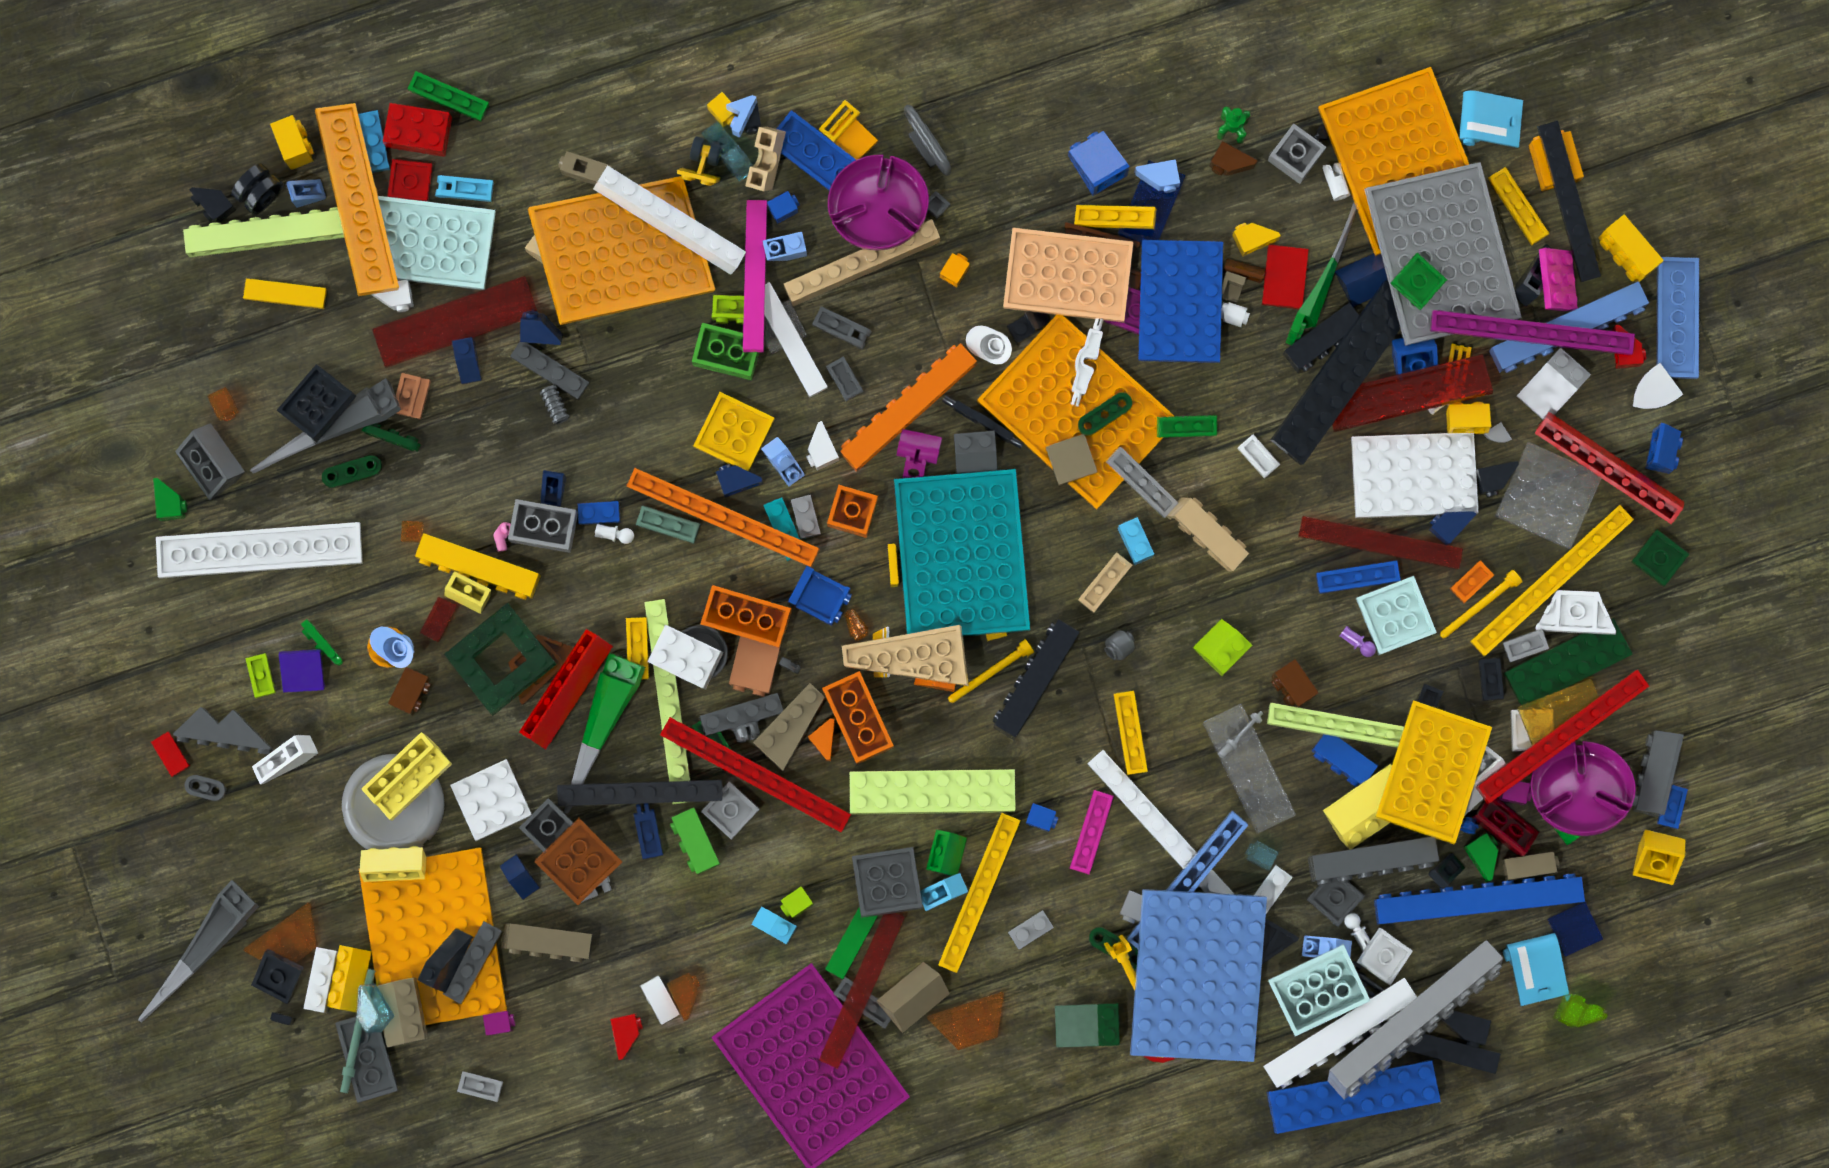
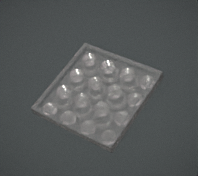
(1548, 495)

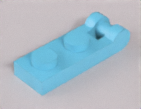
(465, 188)

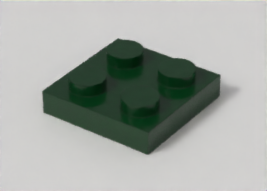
(1660, 558)

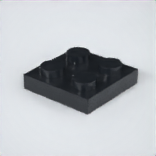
(277, 976)

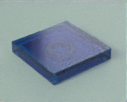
(1575, 929)

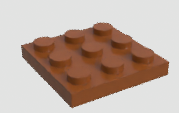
(578, 861)

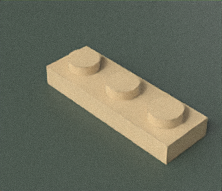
(1105, 582)

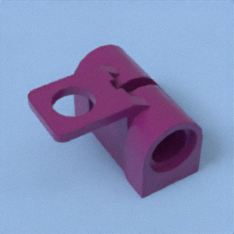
(918, 450)

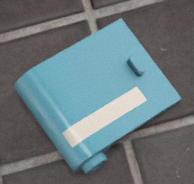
(1490, 119)
(1537, 966)

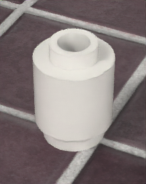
(1234, 314)

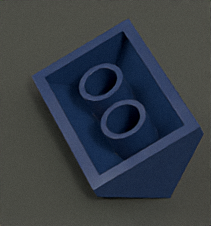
(1362, 278)

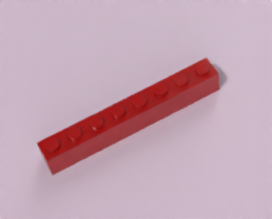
(1610, 468)

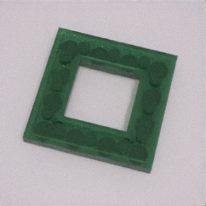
(463, 654)

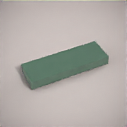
(668, 524)

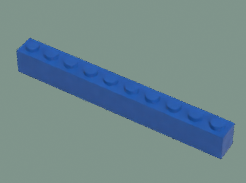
(1479, 900)

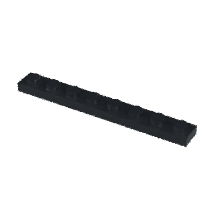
(1569, 201)
(640, 792)

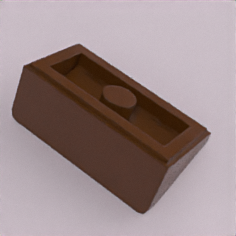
(1249, 271)

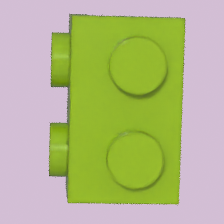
(728, 309)

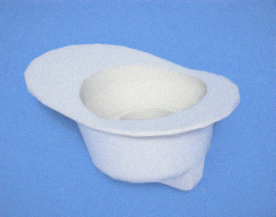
(989, 344)

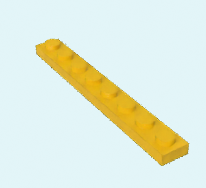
(979, 892)

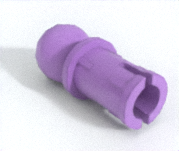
(1366, 648)

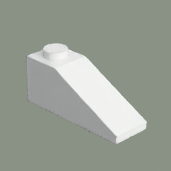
(285, 758)

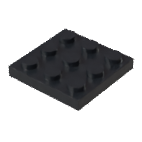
(316, 403)

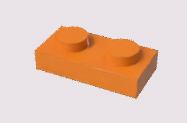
(1472, 581)

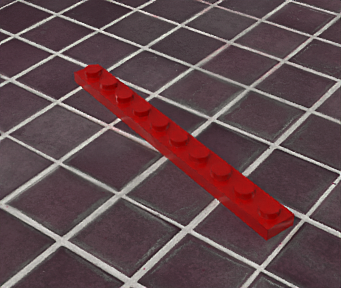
(1562, 736)
(755, 774)

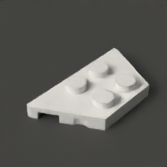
(1576, 614)

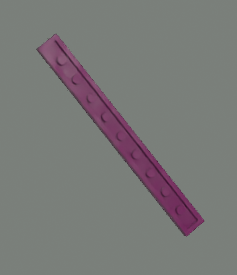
(1532, 332)

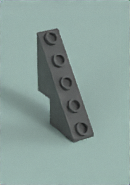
(230, 731)

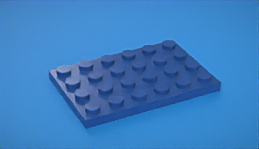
(1180, 301)

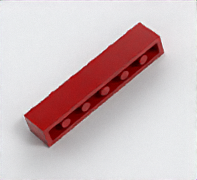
(566, 689)

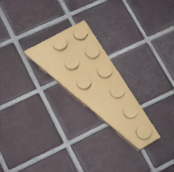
(921, 655)

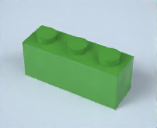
(694, 841)

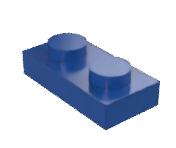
(598, 513)
(1674, 808)

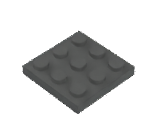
(887, 882)

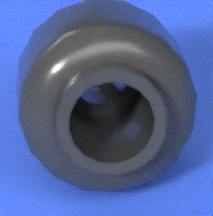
(1119, 645)

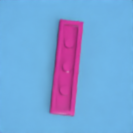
(1091, 832)

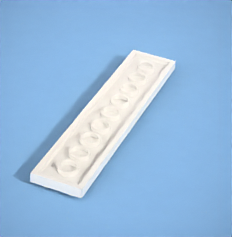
(259, 550)

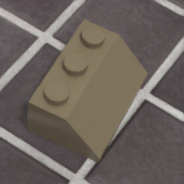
(408, 1019)

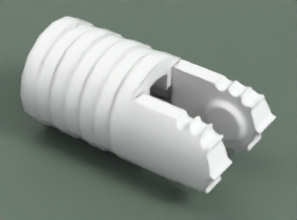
(1336, 183)

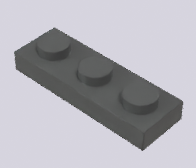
(872, 1009)

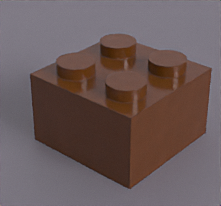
(1293, 684)

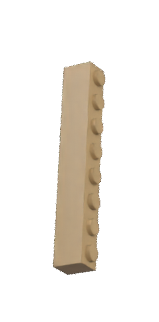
(857, 265)

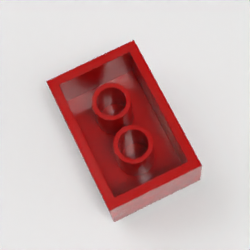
(417, 129)

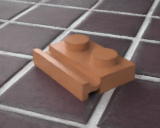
(412, 395)

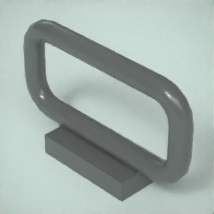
(926, 142)

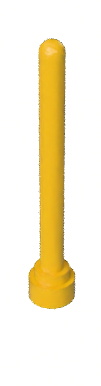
(1511, 580)
(1022, 650)

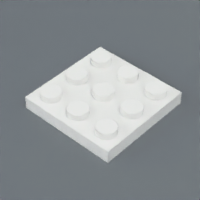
(491, 800)

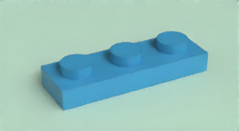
(373, 140)

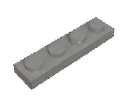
(1142, 482)

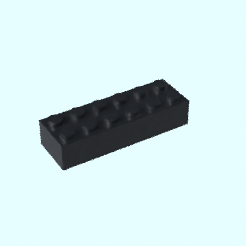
(1036, 679)

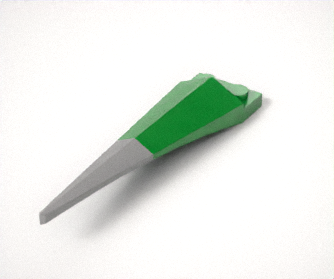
(1310, 310)
(612, 694)

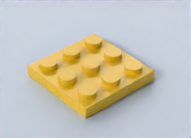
(733, 432)

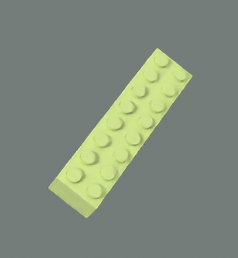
(932, 791)

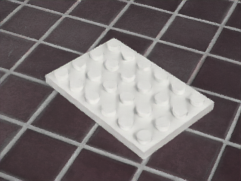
(1414, 474)

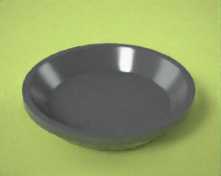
(712, 638)

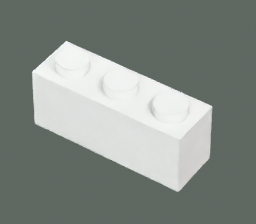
(320, 980)

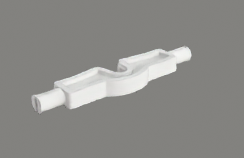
(1083, 371)

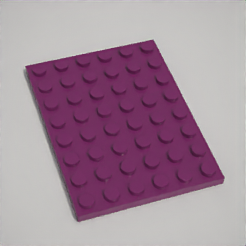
(778, 1056)

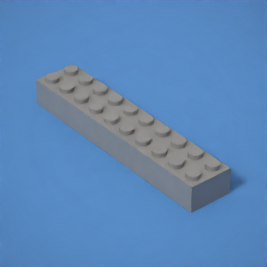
(1415, 1020)

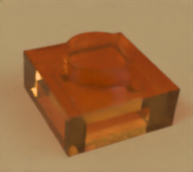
(411, 531)

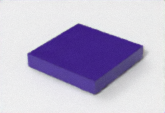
(301, 670)

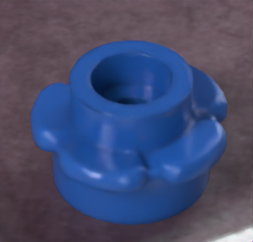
(1469, 825)

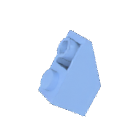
(785, 247)
(783, 461)
(1317, 946)

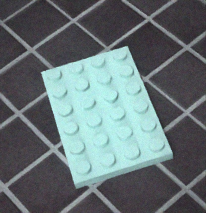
(438, 241)

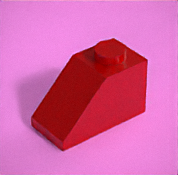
(1629, 361)
(625, 1032)

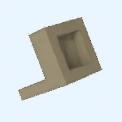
(1232, 286)

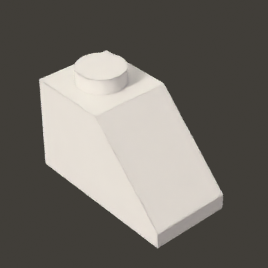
(397, 300)
(821, 449)

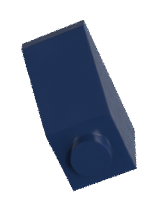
(539, 329)
(467, 360)
(736, 480)
(1450, 525)

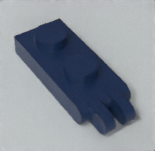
(648, 832)

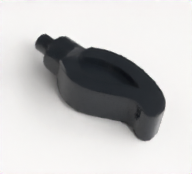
(1321, 134)

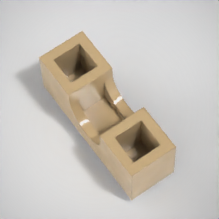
(763, 173)

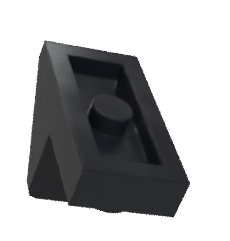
(1027, 325)
(1446, 871)

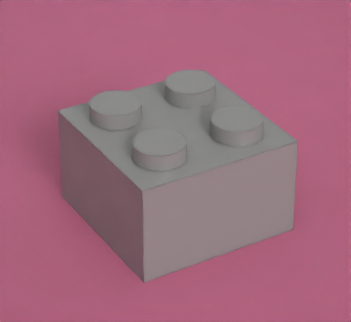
(1296, 153)

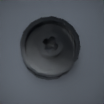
(257, 189)

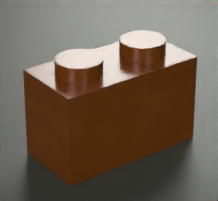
(410, 691)

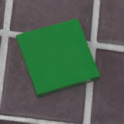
(1418, 281)

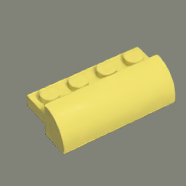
(406, 776)

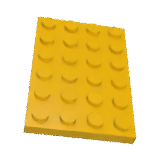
(1433, 772)

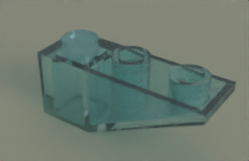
(731, 153)

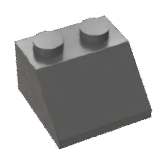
(975, 452)

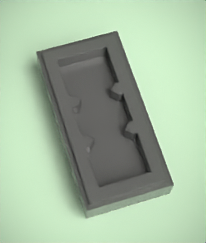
(844, 379)

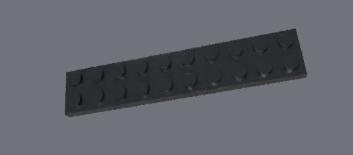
(1339, 377)

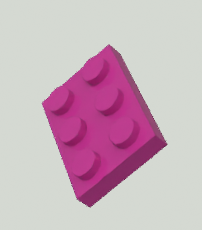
(1558, 279)

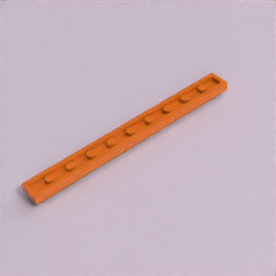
(723, 517)

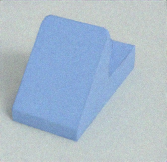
(744, 109)

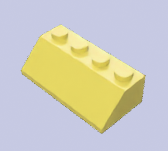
(1355, 812)

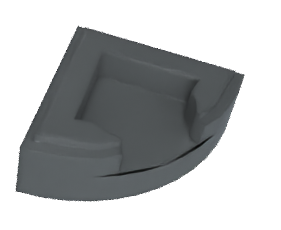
(787, 664)

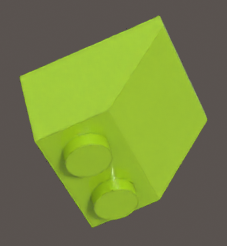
(1222, 647)

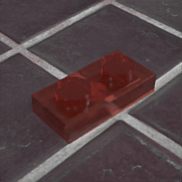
(438, 619)

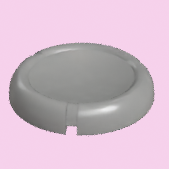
(373, 828)

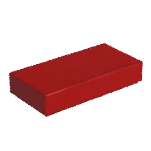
(170, 754)

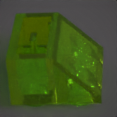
(1576, 1013)

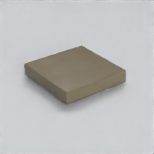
(1071, 459)

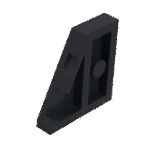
(1275, 940)

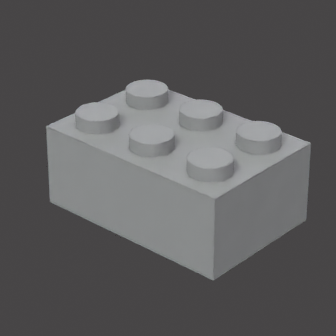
(543, 526)

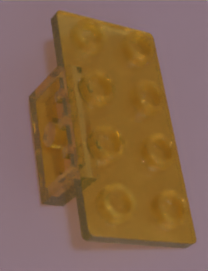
(1551, 711)

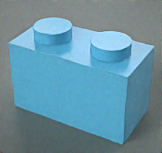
(1135, 541)

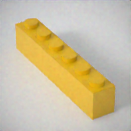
(477, 566)

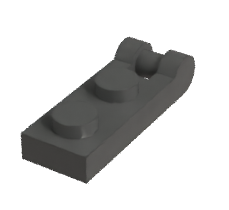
(841, 327)

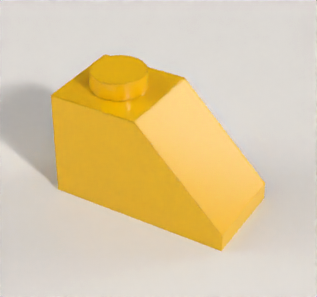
(1253, 237)

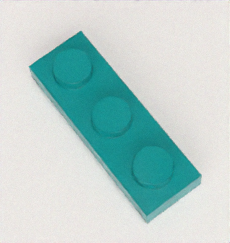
(780, 518)

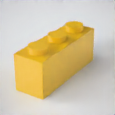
(348, 975)

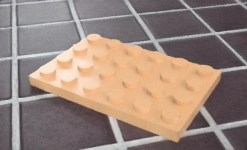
(1068, 275)

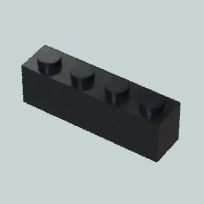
(1321, 339)

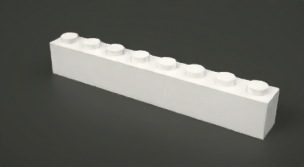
(669, 220)
(1339, 1033)

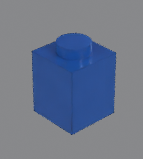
(783, 206)
(1042, 818)

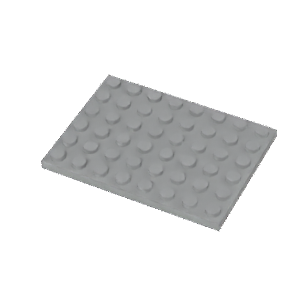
(1455, 230)

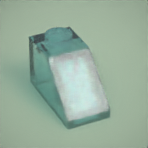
(372, 1009)

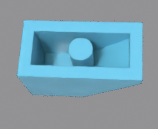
(943, 891)
(774, 925)

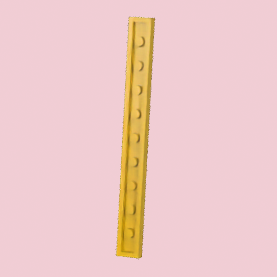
(1551, 580)

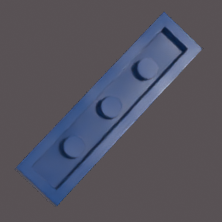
(1358, 577)

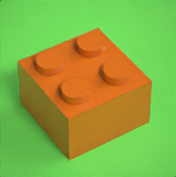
(852, 511)

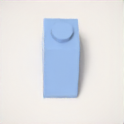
(1160, 175)

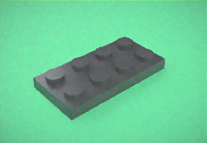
(373, 1066)

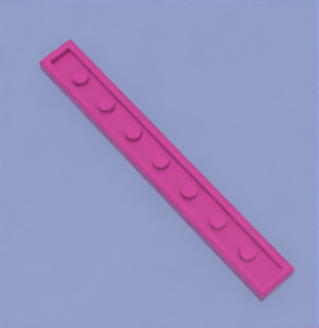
(754, 276)

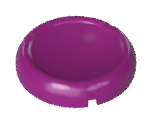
(878, 202)
(1584, 789)

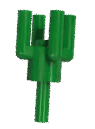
(1234, 123)

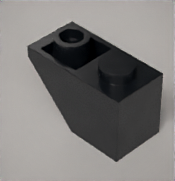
(214, 202)

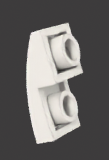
(659, 1000)

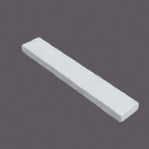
(792, 343)

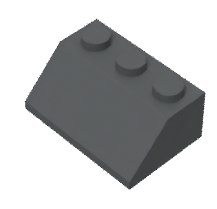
(209, 461)

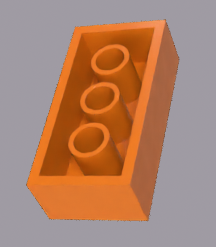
(858, 717)

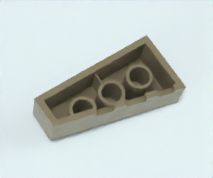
(786, 732)
(546, 941)

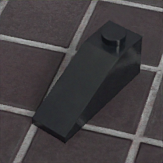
(1530, 283)
(445, 961)
(1468, 1028)

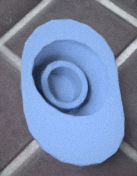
(392, 646)

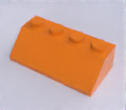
(746, 616)

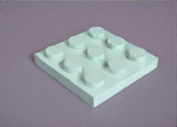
(1396, 615)

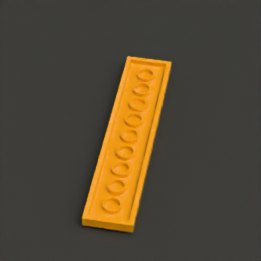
(356, 199)

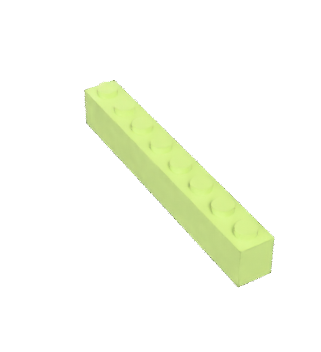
(263, 233)

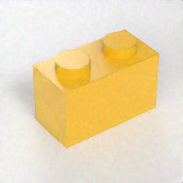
(1468, 418)

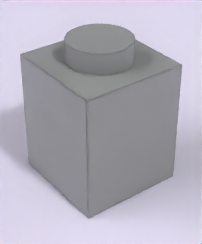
(1132, 907)

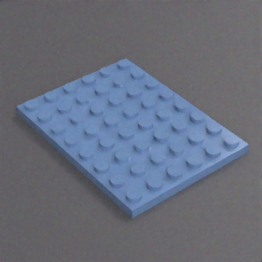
(1198, 975)

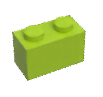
(796, 903)

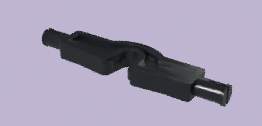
(977, 417)

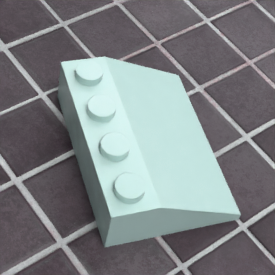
(1319, 990)

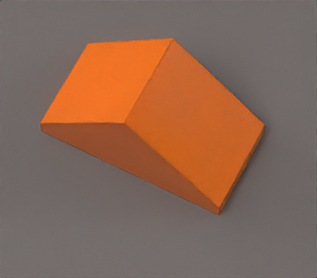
(823, 738)

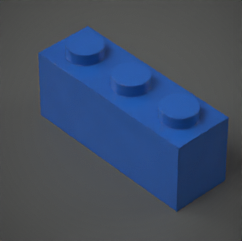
(1344, 759)

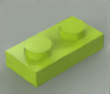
(260, 675)

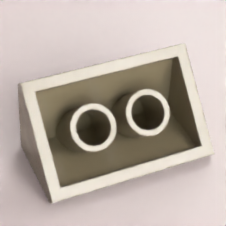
(913, 996)

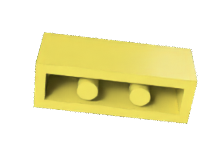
(393, 864)

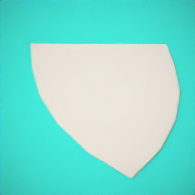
(1656, 389)

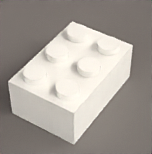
(685, 657)

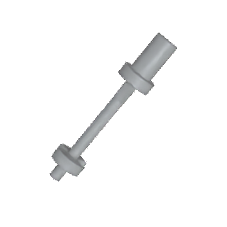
(1232, 744)

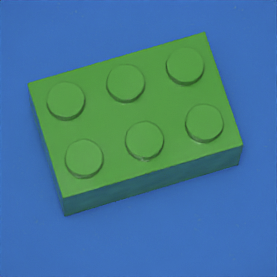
(723, 352)

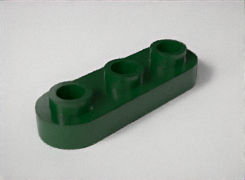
(1111, 407)
(392, 436)
(361, 471)
(1111, 939)

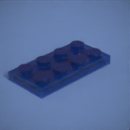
(1150, 197)

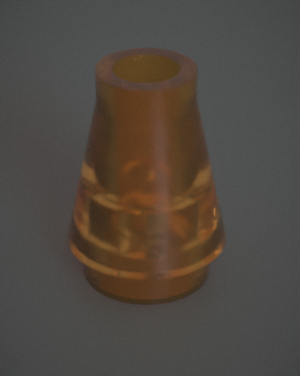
(856, 625)

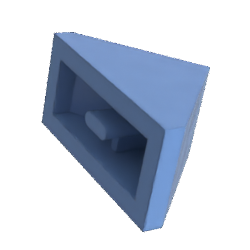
(305, 191)

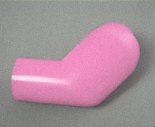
(500, 535)

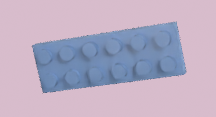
(1678, 316)

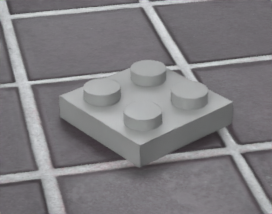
(732, 812)

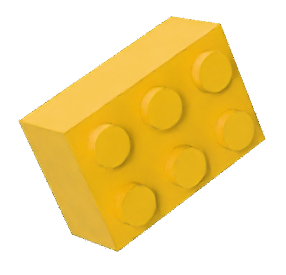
(1630, 249)

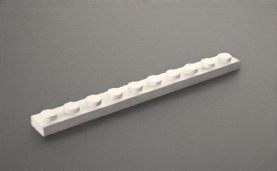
(1152, 818)

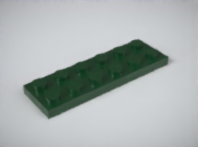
(1567, 664)

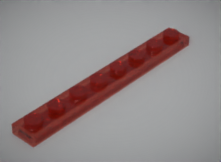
(1380, 542)
(861, 989)

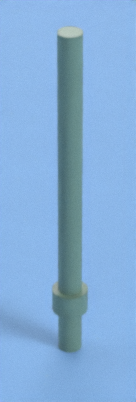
(349, 1070)

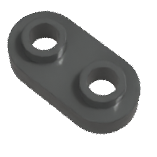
(206, 788)

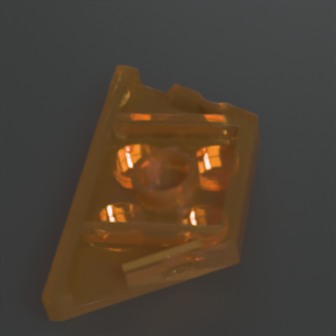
(290, 938)
(970, 1022)

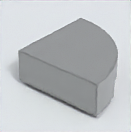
(1498, 434)

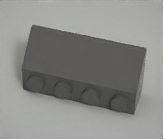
(1657, 773)

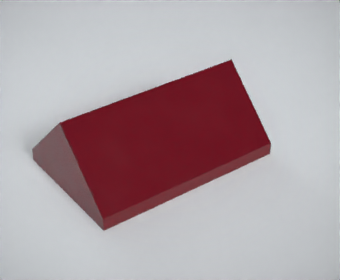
(1506, 826)

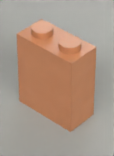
(754, 667)

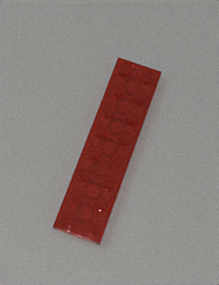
(453, 321)
(1415, 392)

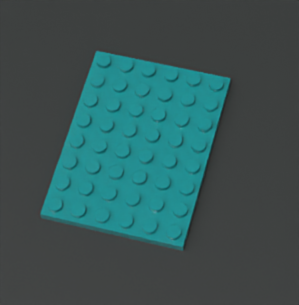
(962, 553)

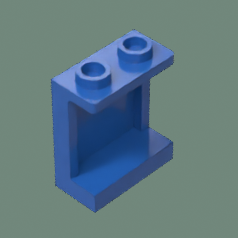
(820, 596)

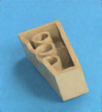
(1208, 533)

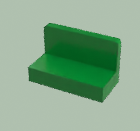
(946, 853)

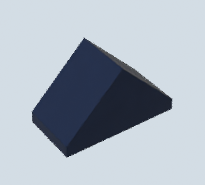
(552, 488)
(519, 877)

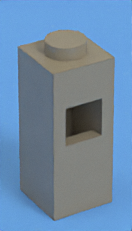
(581, 168)
(1530, 866)

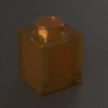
(223, 404)

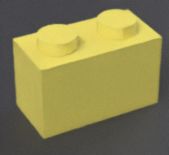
(467, 592)

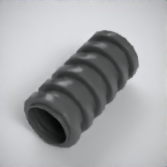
(554, 404)

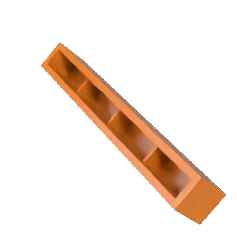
(908, 407)

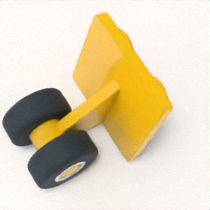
(697, 150)

